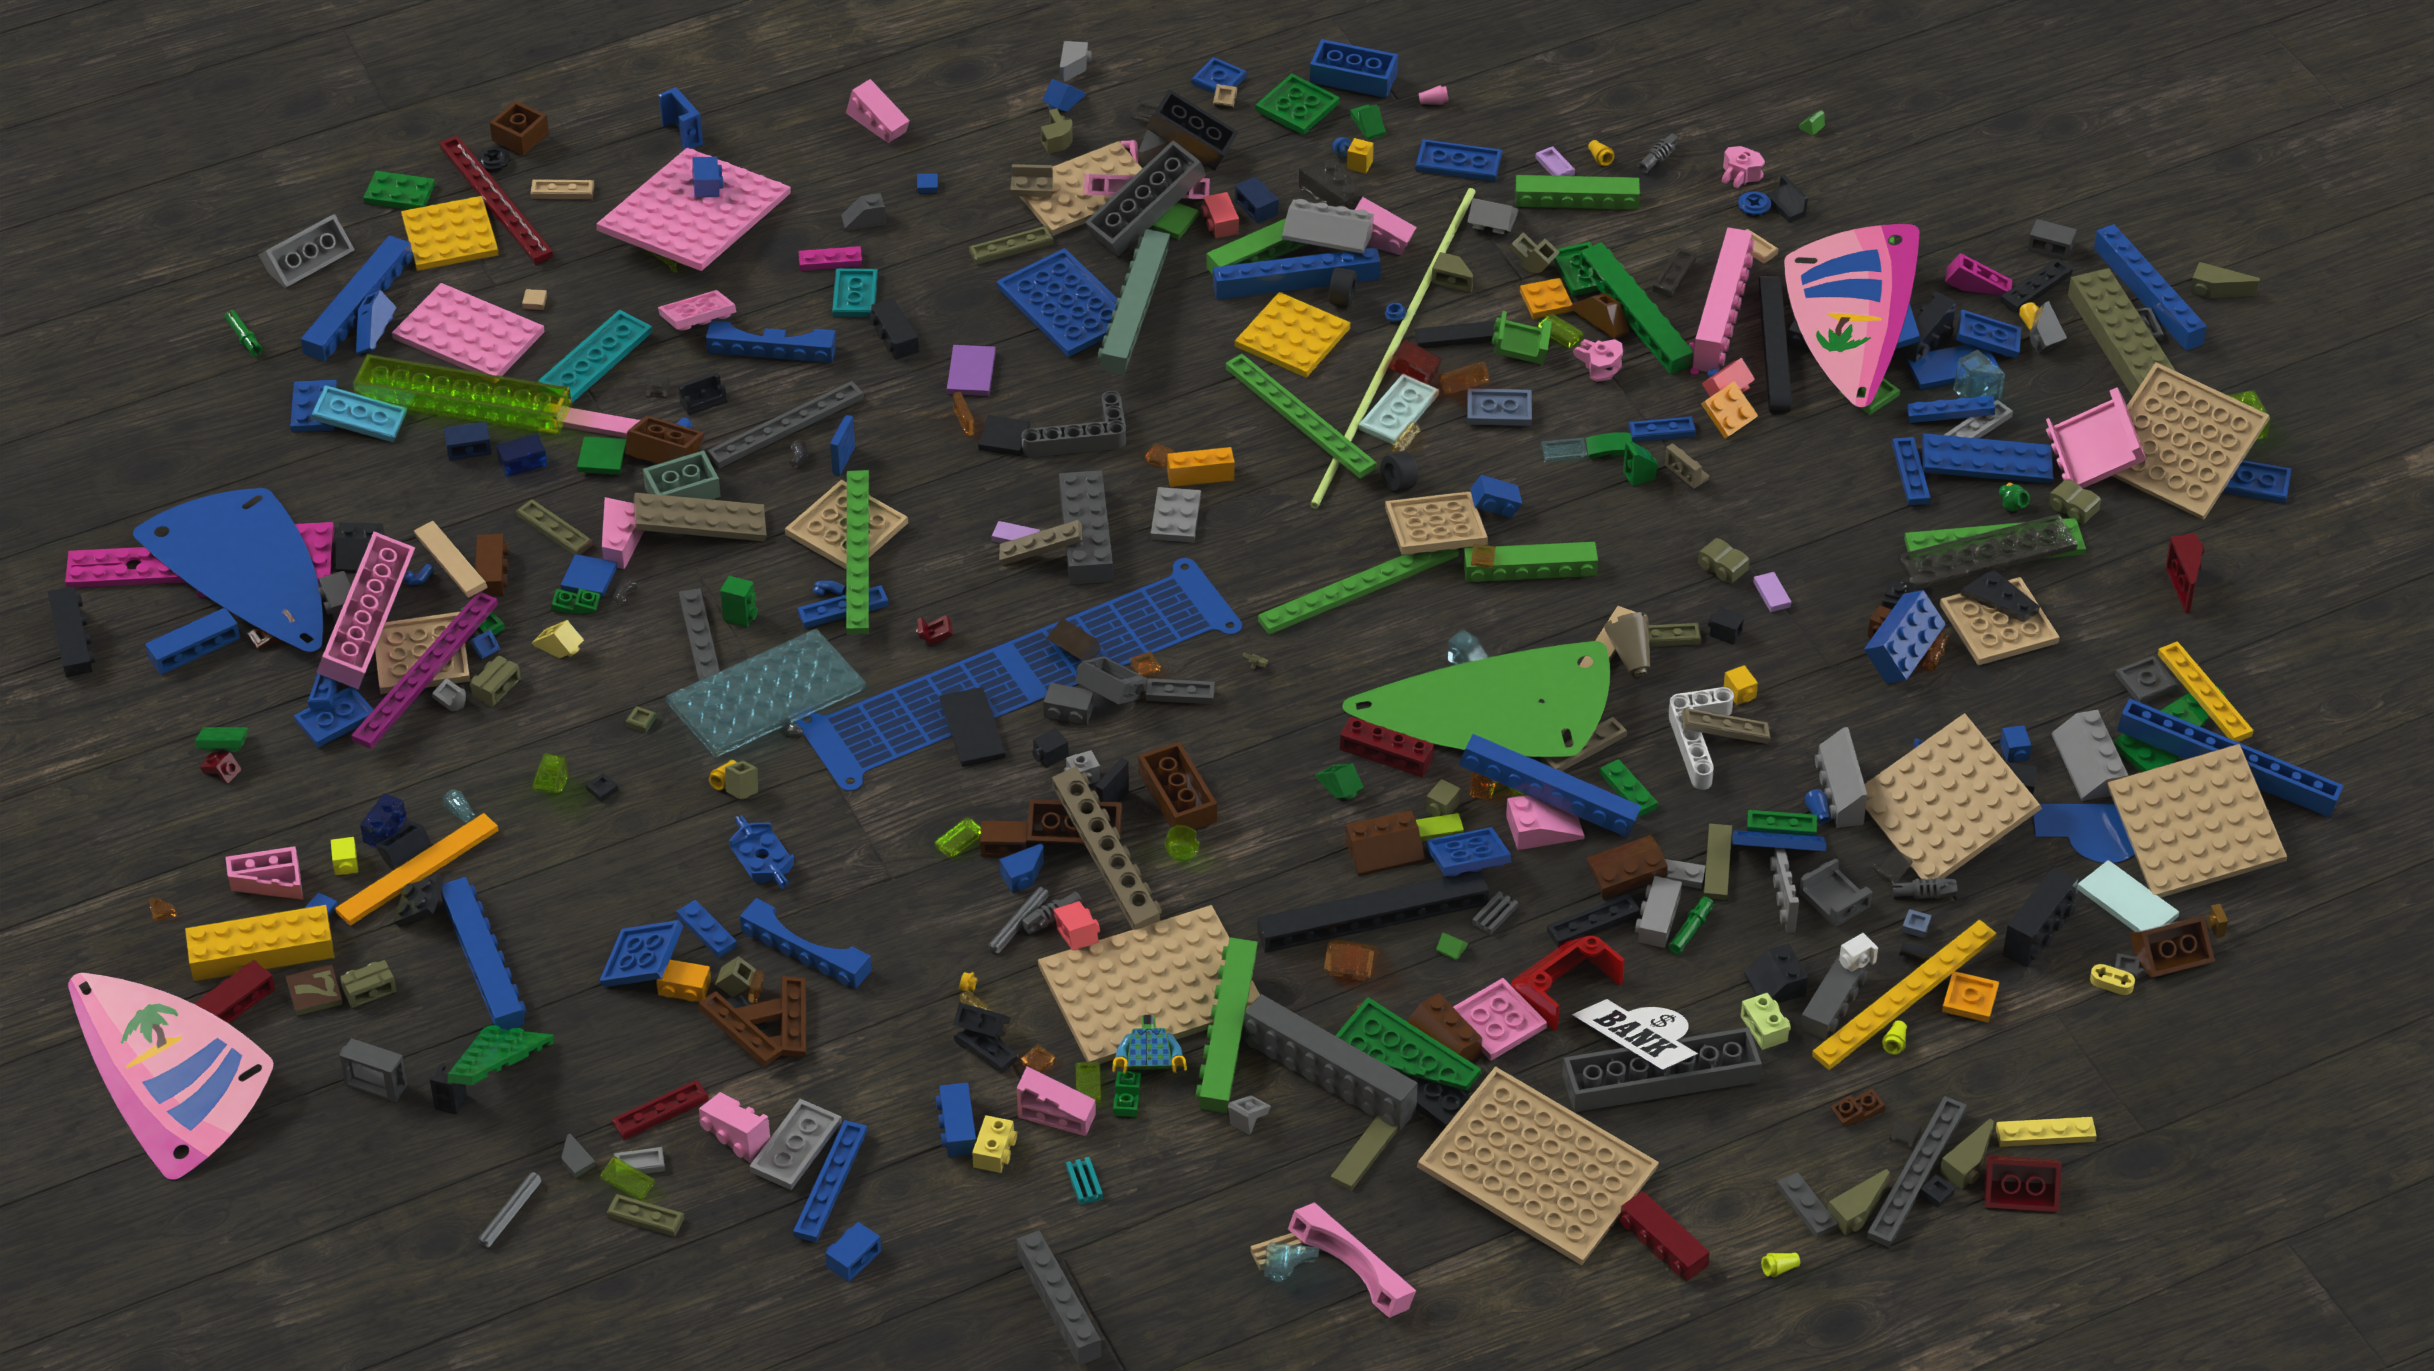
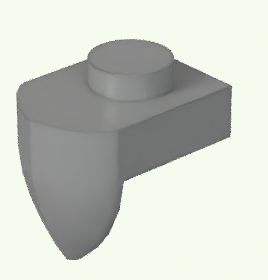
(450, 695)

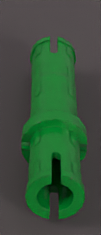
(246, 337)
(1695, 919)

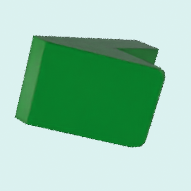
(1368, 121)

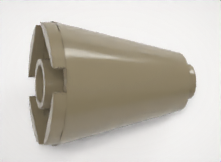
(1631, 641)

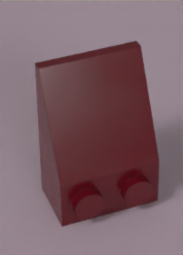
(2183, 566)

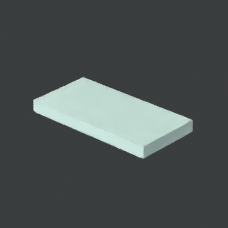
(1398, 408)
(2126, 898)

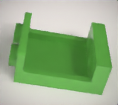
(1521, 340)

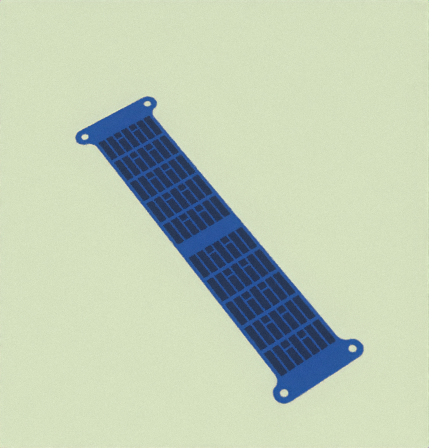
(1015, 672)

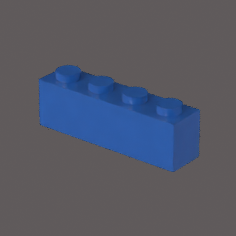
(192, 641)

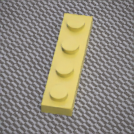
(2046, 1131)

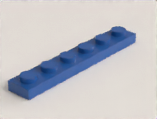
(830, 1181)

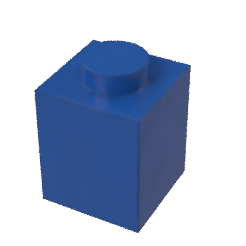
(2015, 744)

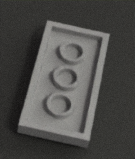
(795, 1144)

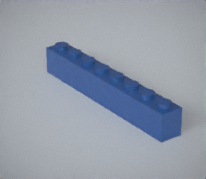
(1292, 273)
(2150, 287)
(342, 313)
(1550, 785)
(482, 955)

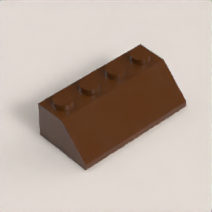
(1051, 824)

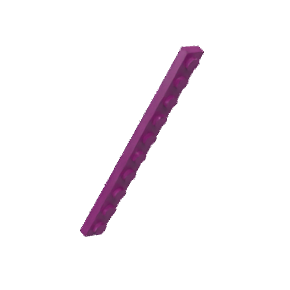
(424, 670)

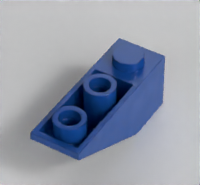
(373, 317)

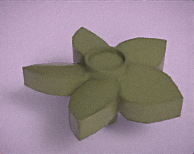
(1257, 660)

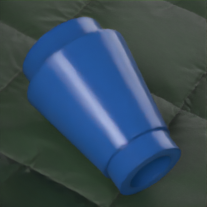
(1818, 805)

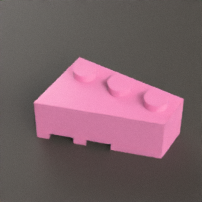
(876, 112)
(1388, 230)
(619, 532)
(266, 873)
(1053, 1103)
(735, 1126)

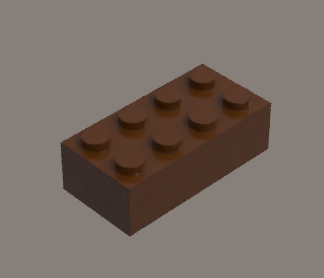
(1177, 787)

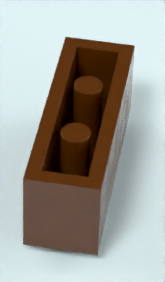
(492, 562)

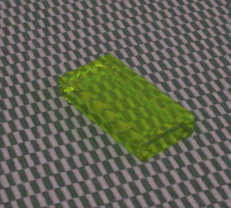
(1563, 331)
(958, 837)
(1089, 1080)
(627, 1178)

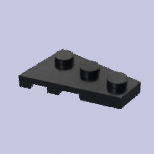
(2000, 593)

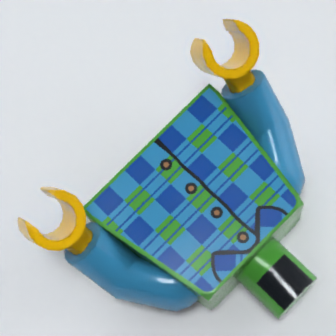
(1149, 1049)

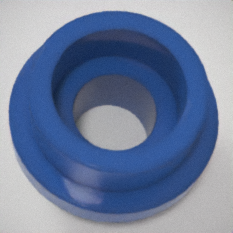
(1341, 146)
(1395, 312)

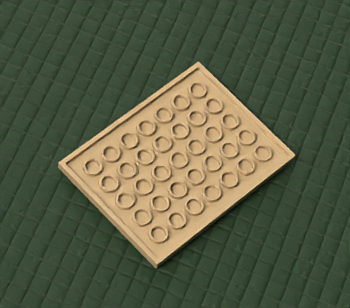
(1146, 971)
(1537, 1165)

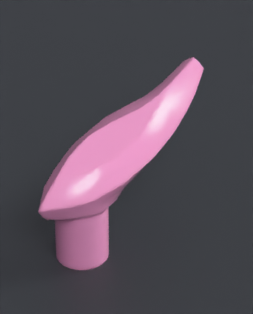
(1133, 146)

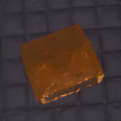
(1351, 958)

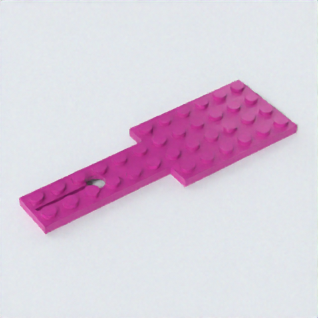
(109, 566)

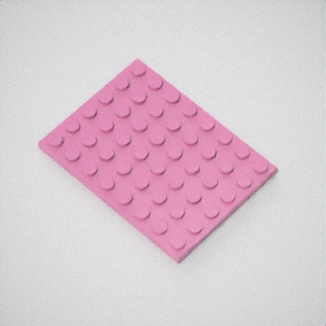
(688, 228)

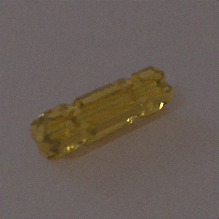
(1406, 437)
(967, 997)

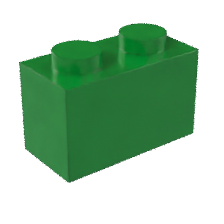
(738, 601)

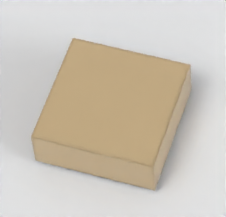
(1225, 96)
(534, 299)

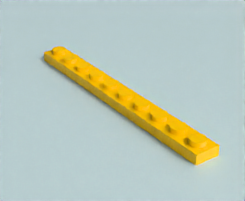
(1904, 995)

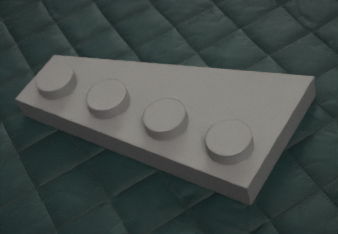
(1786, 896)

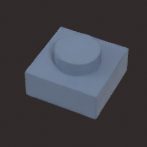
(1916, 923)

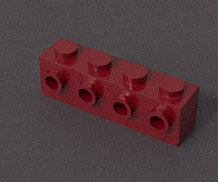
(1387, 746)

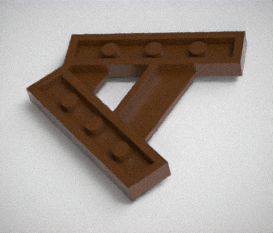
(740, 1022)

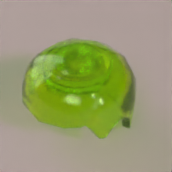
(1182, 843)

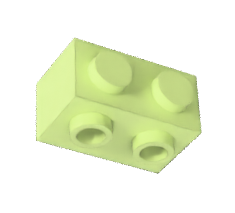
(1765, 1021)

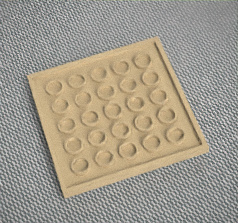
(2189, 439)
(1948, 800)
(2197, 821)

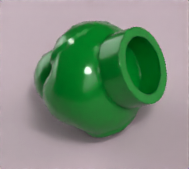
(2014, 497)

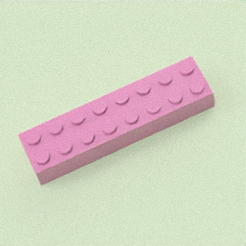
(1723, 300)
(365, 610)

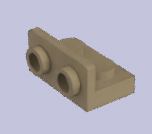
(1032, 180)
(1685, 466)

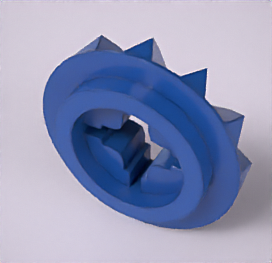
(1752, 198)

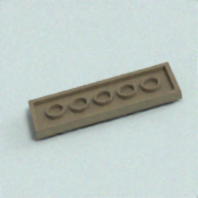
(699, 517)

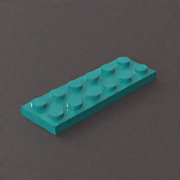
(598, 353)

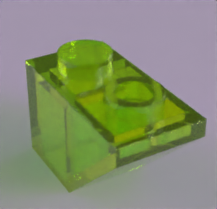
(551, 774)

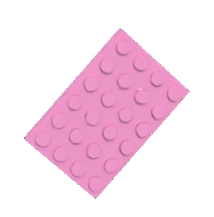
(468, 331)

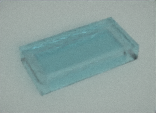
(1563, 449)

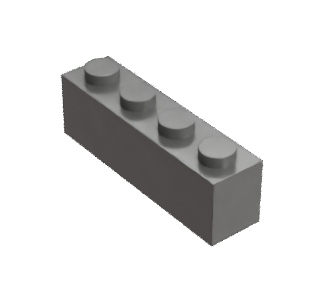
(1832, 1000)

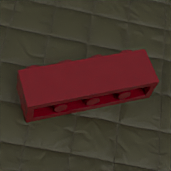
(238, 992)
(1664, 1236)

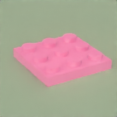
(697, 310)
(1500, 1018)

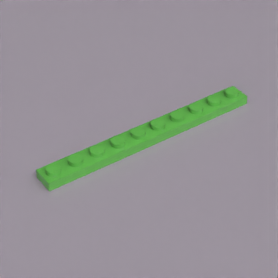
(1301, 416)
(857, 553)
(1351, 588)

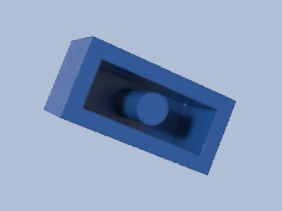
(706, 176)
(1496, 496)
(853, 1251)

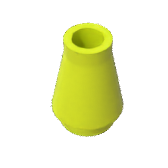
(1895, 1039)
(1778, 1263)

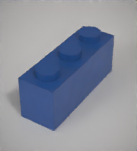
(956, 1119)

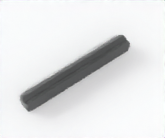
(1016, 921)
(509, 1210)

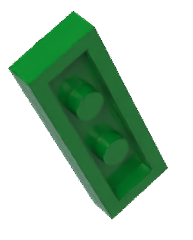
(1628, 786)
(1782, 822)

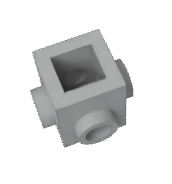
(1086, 763)

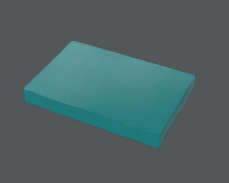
(854, 292)

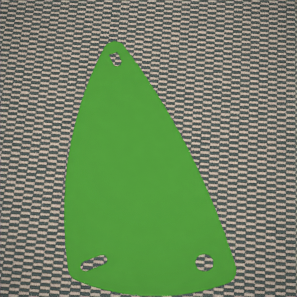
(1499, 701)

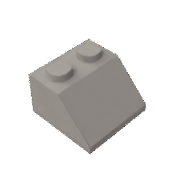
(1492, 215)

